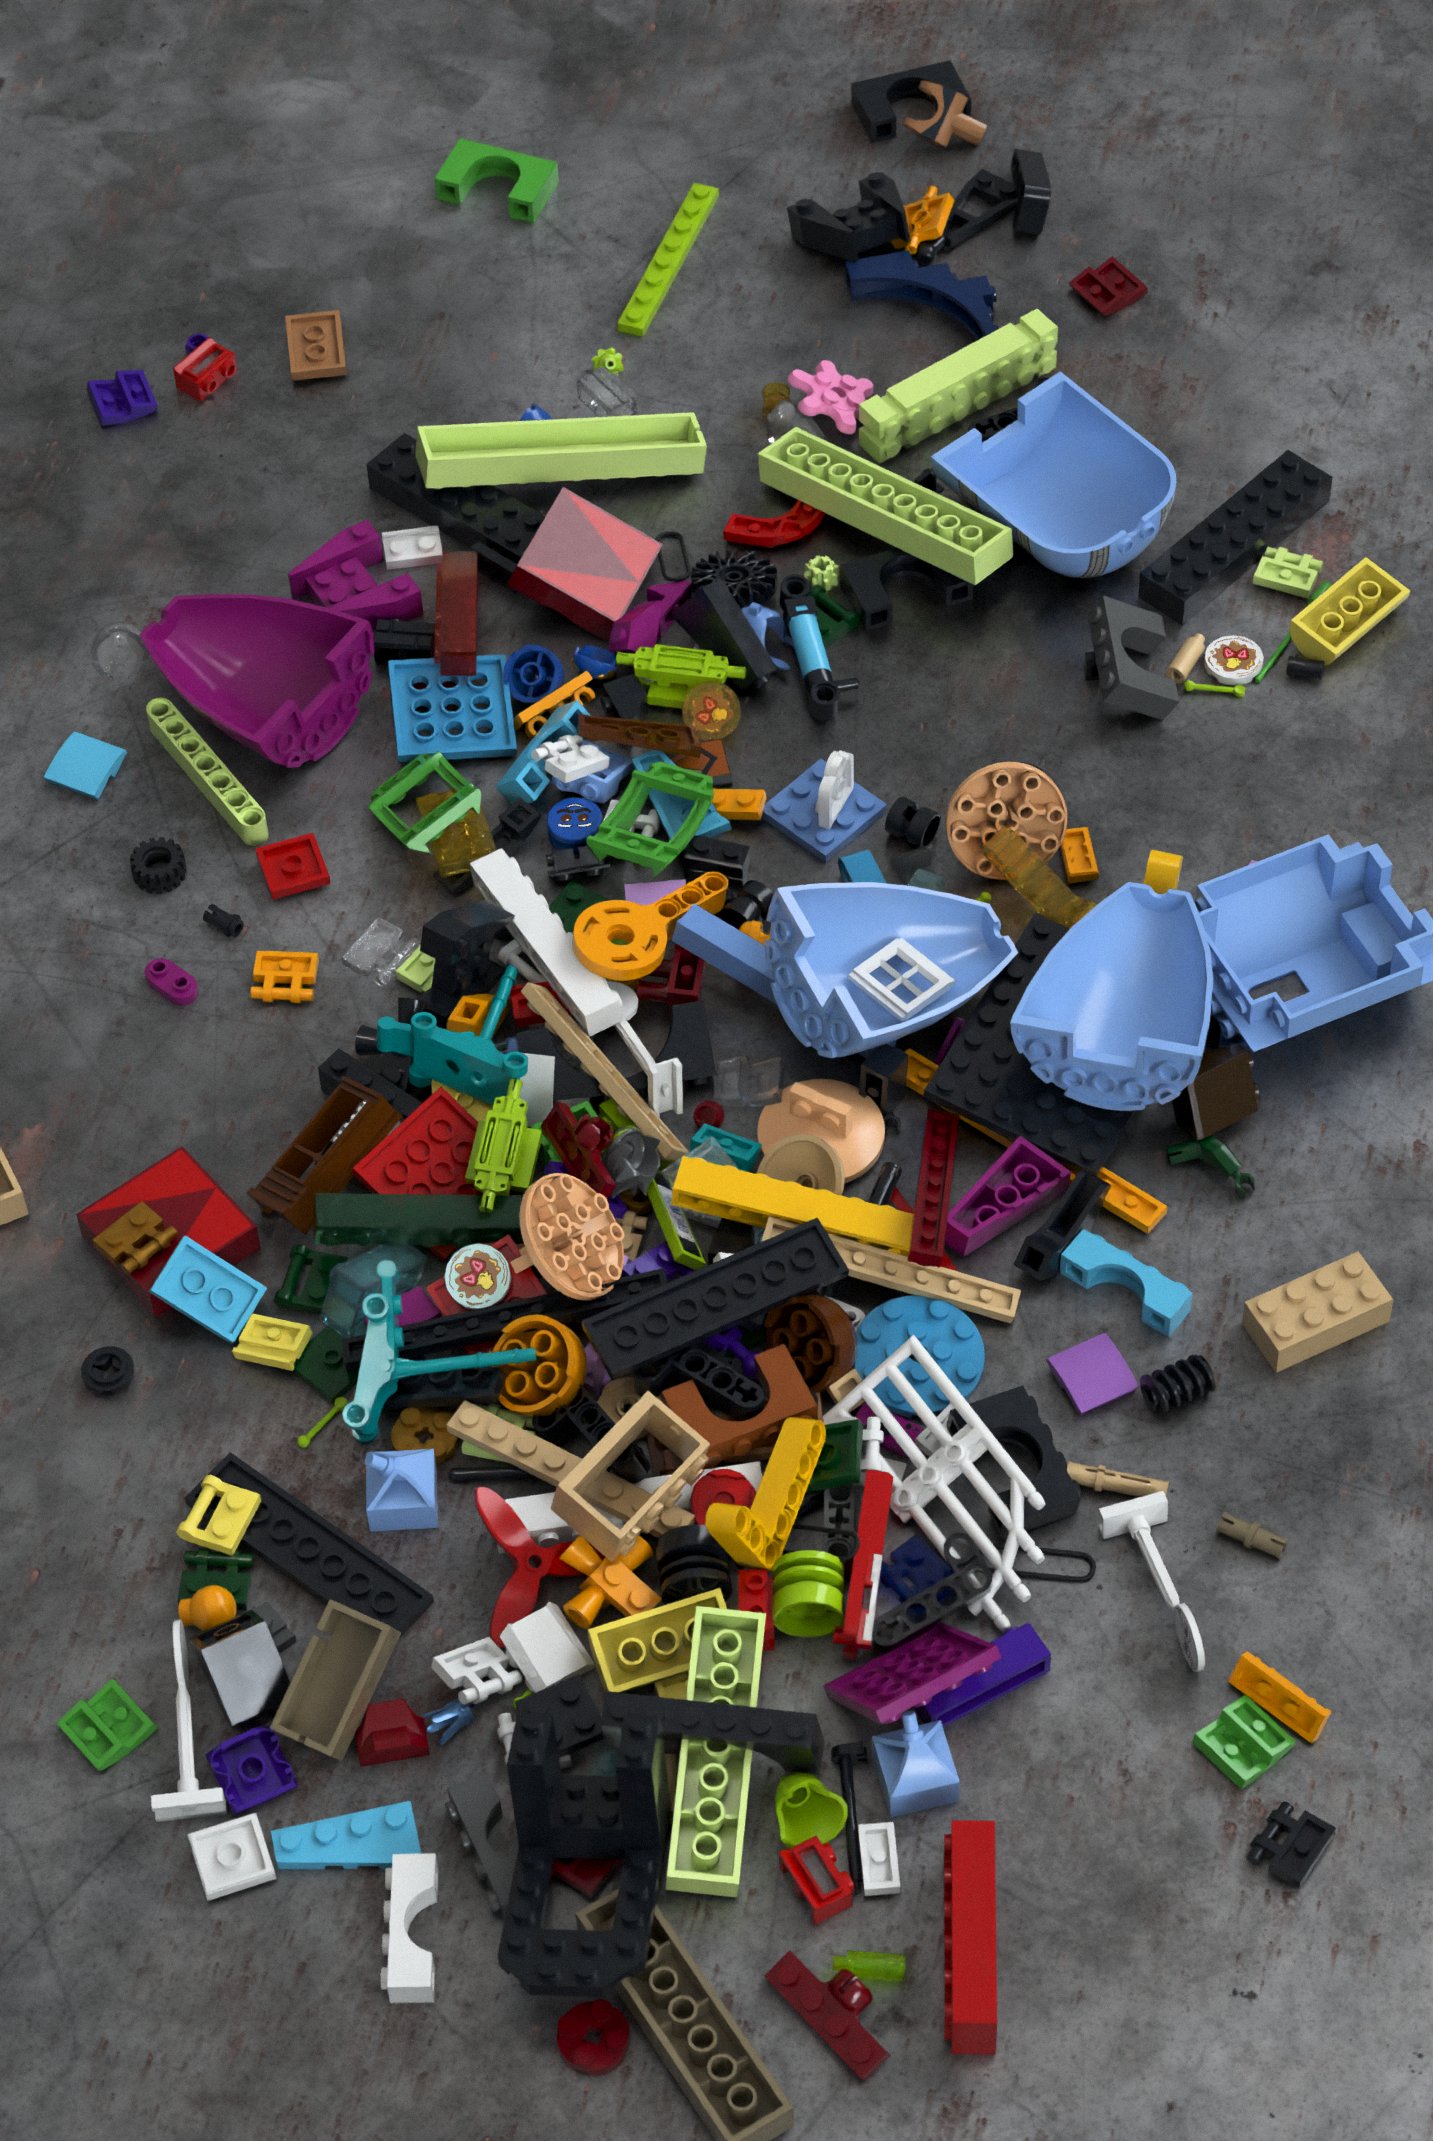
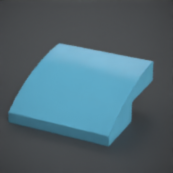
(85, 765)

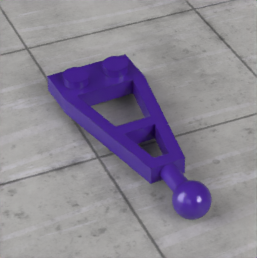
(660, 1258)

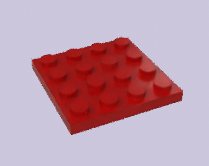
(424, 1155)

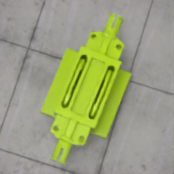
(673, 671)
(504, 1149)

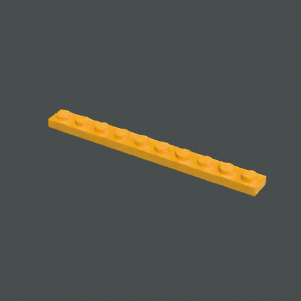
(1122, 1198)

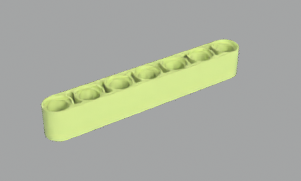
(207, 771)

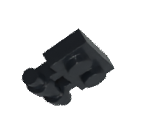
(1300, 1849)

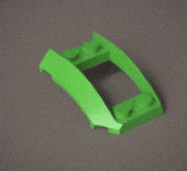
(432, 825)
(614, 831)

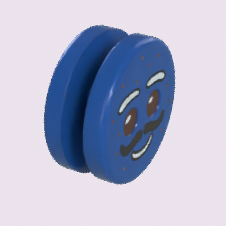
(572, 822)

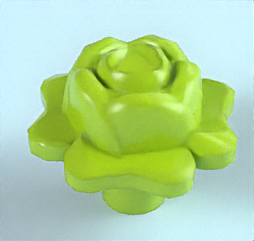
(608, 360)

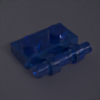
(920, 1565)

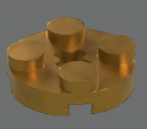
(421, 1421)

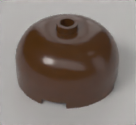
(819, 1331)

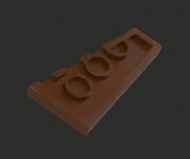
(652, 735)

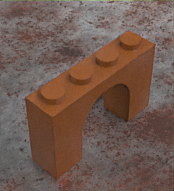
(786, 1395)

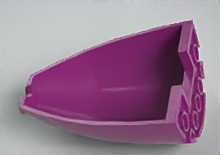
(266, 669)

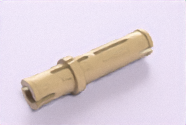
(1111, 1480)

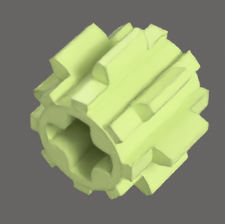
(822, 572)

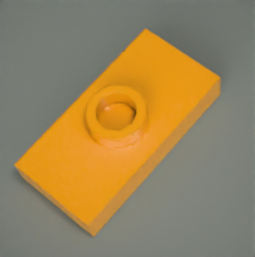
(1078, 856)

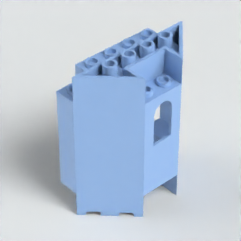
(1314, 916)

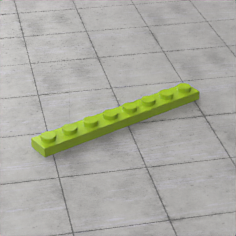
(668, 260)

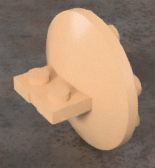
(1009, 797)
(832, 1113)
(570, 1237)

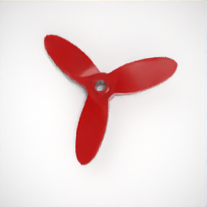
(521, 1589)

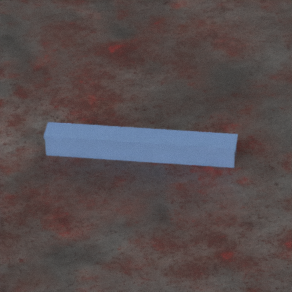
(729, 952)

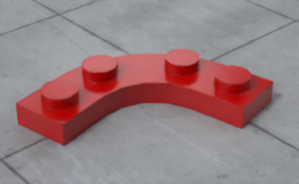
(773, 531)

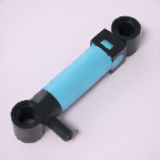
(802, 624)

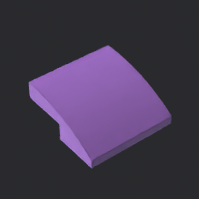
(1092, 1373)

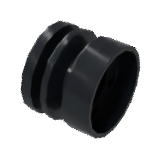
(691, 1564)

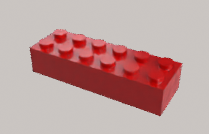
(970, 1937)

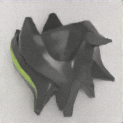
(631, 1160)

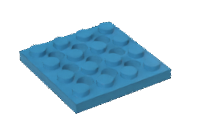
(438, 720)

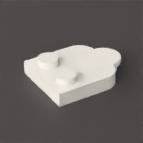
(835, 787)

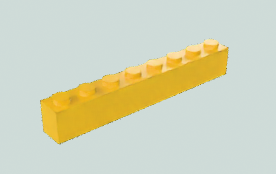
(755, 1197)

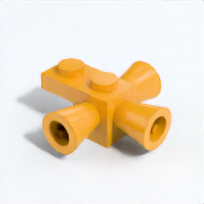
(608, 1582)

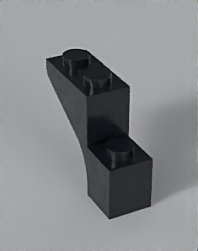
(1075, 1211)

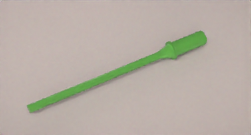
(1321, 589)

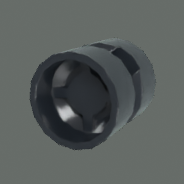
(915, 823)
(749, 905)

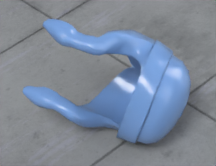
(763, 617)

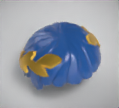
(597, 661)

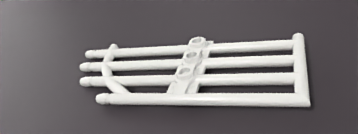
(945, 1466)

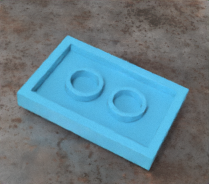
(207, 1289)

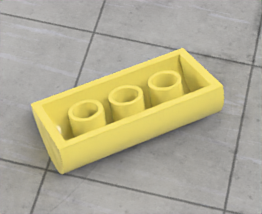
(1346, 612)
(648, 1644)

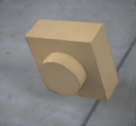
(844, 1385)

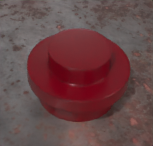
(708, 1113)

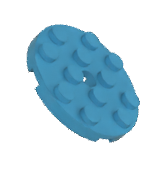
(941, 1330)

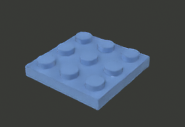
(795, 815)

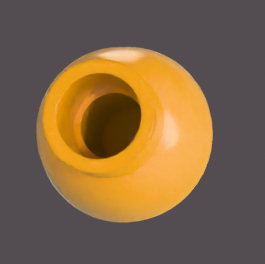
(207, 1608)

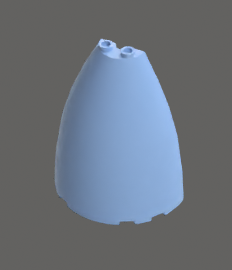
(834, 927)
(1121, 1002)

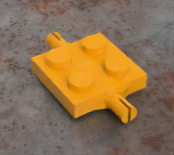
(926, 219)

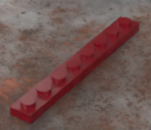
(933, 1189)

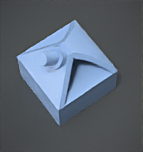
(401, 1490)
(915, 1767)

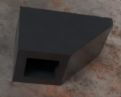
(625, 698)

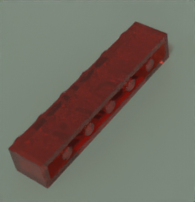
(456, 614)

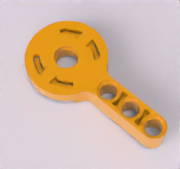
(639, 925)

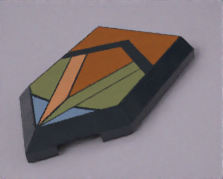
(711, 762)

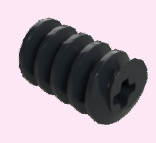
(1177, 1381)

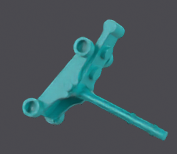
(457, 1058)
(381, 1362)

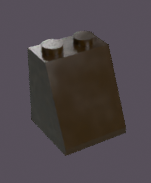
(1219, 1093)

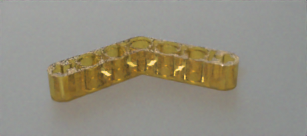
(1035, 879)

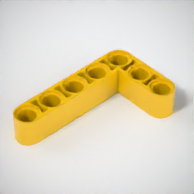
(760, 1534)

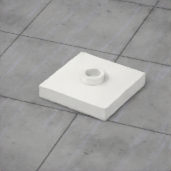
(231, 1856)

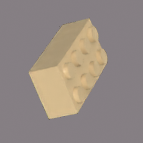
(1317, 1311)

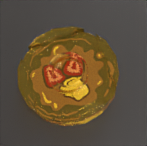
(712, 710)

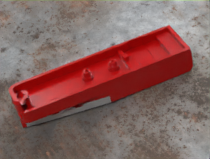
(866, 1565)

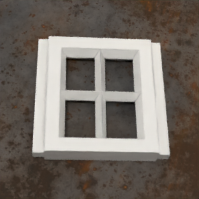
(883, 995)

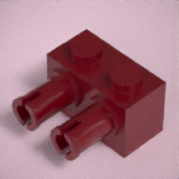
(685, 982)

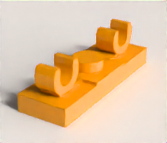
(534, 713)
(1279, 1697)

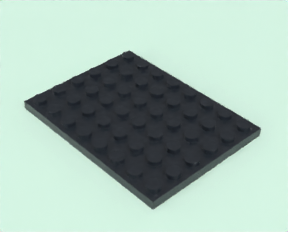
(994, 1083)

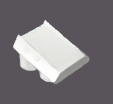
(545, 1648)

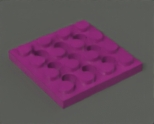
(912, 1673)

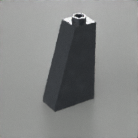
(721, 627)

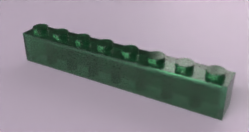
(413, 1219)

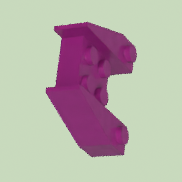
(339, 579)

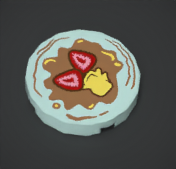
(478, 1276)

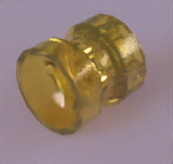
(773, 394)

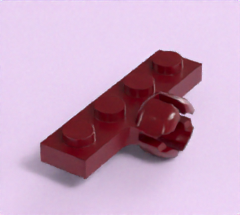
(581, 1145)
(832, 2011)

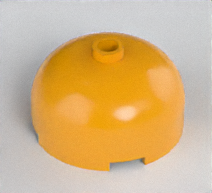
(558, 1367)

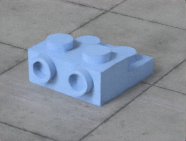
(602, 784)

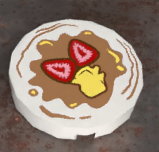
(1233, 660)

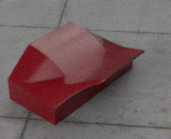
(390, 1734)

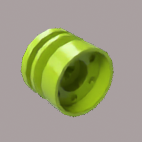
(808, 1593)

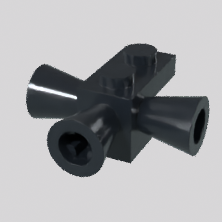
(393, 1064)

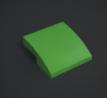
(107, 1725)
(1243, 1741)

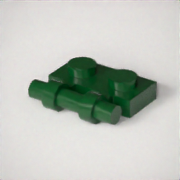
(236, 1583)

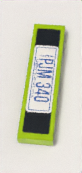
(674, 1225)

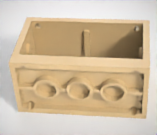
(669, 1429)

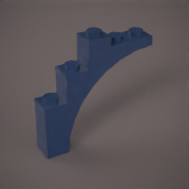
(935, 286)

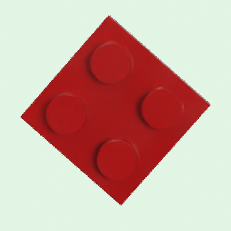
(292, 866)

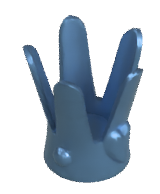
(453, 1713)

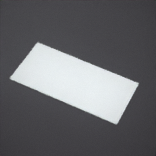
(538, 1087)

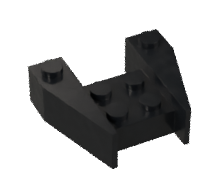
(849, 231)
(461, 949)

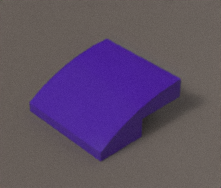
(122, 398)

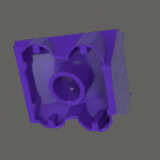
(251, 1769)

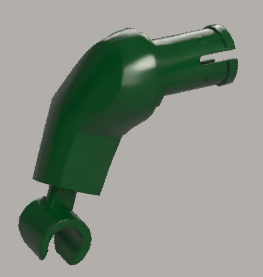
(1214, 1153)

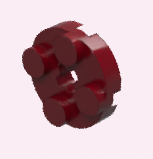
(597, 2017)

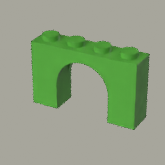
(475, 161)

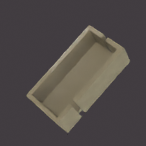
(335, 1680)

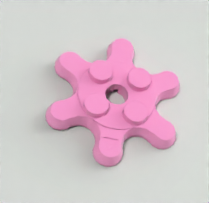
(831, 394)

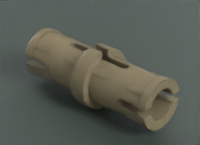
(1252, 1535)

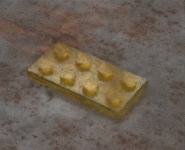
(460, 841)

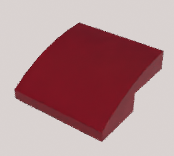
(1109, 287)

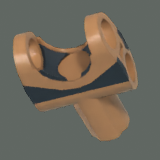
(947, 118)

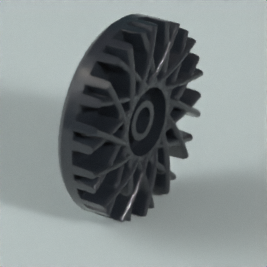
(745, 577)

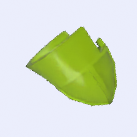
(808, 1810)

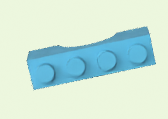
(528, 777)
(1094, 1261)

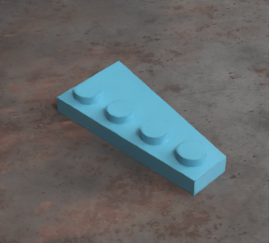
(674, 809)
(349, 1839)

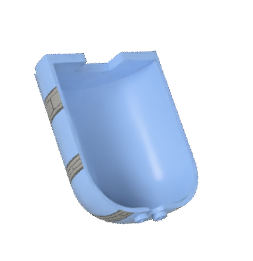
(1065, 480)

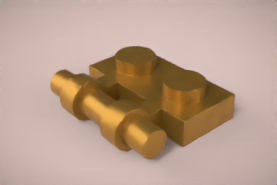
(129, 1233)

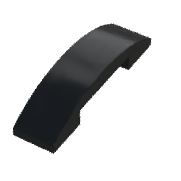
(514, 828)

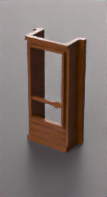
(294, 1198)

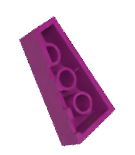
(1005, 1195)

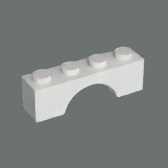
(410, 1968)

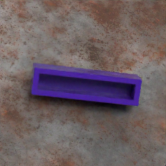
(1022, 1661)

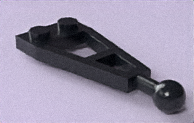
(983, 185)

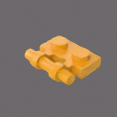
(286, 968)

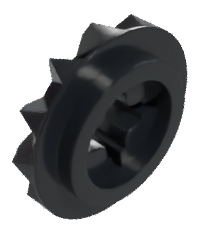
(99, 1361)

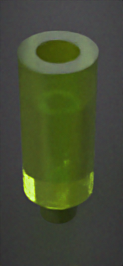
(872, 1965)

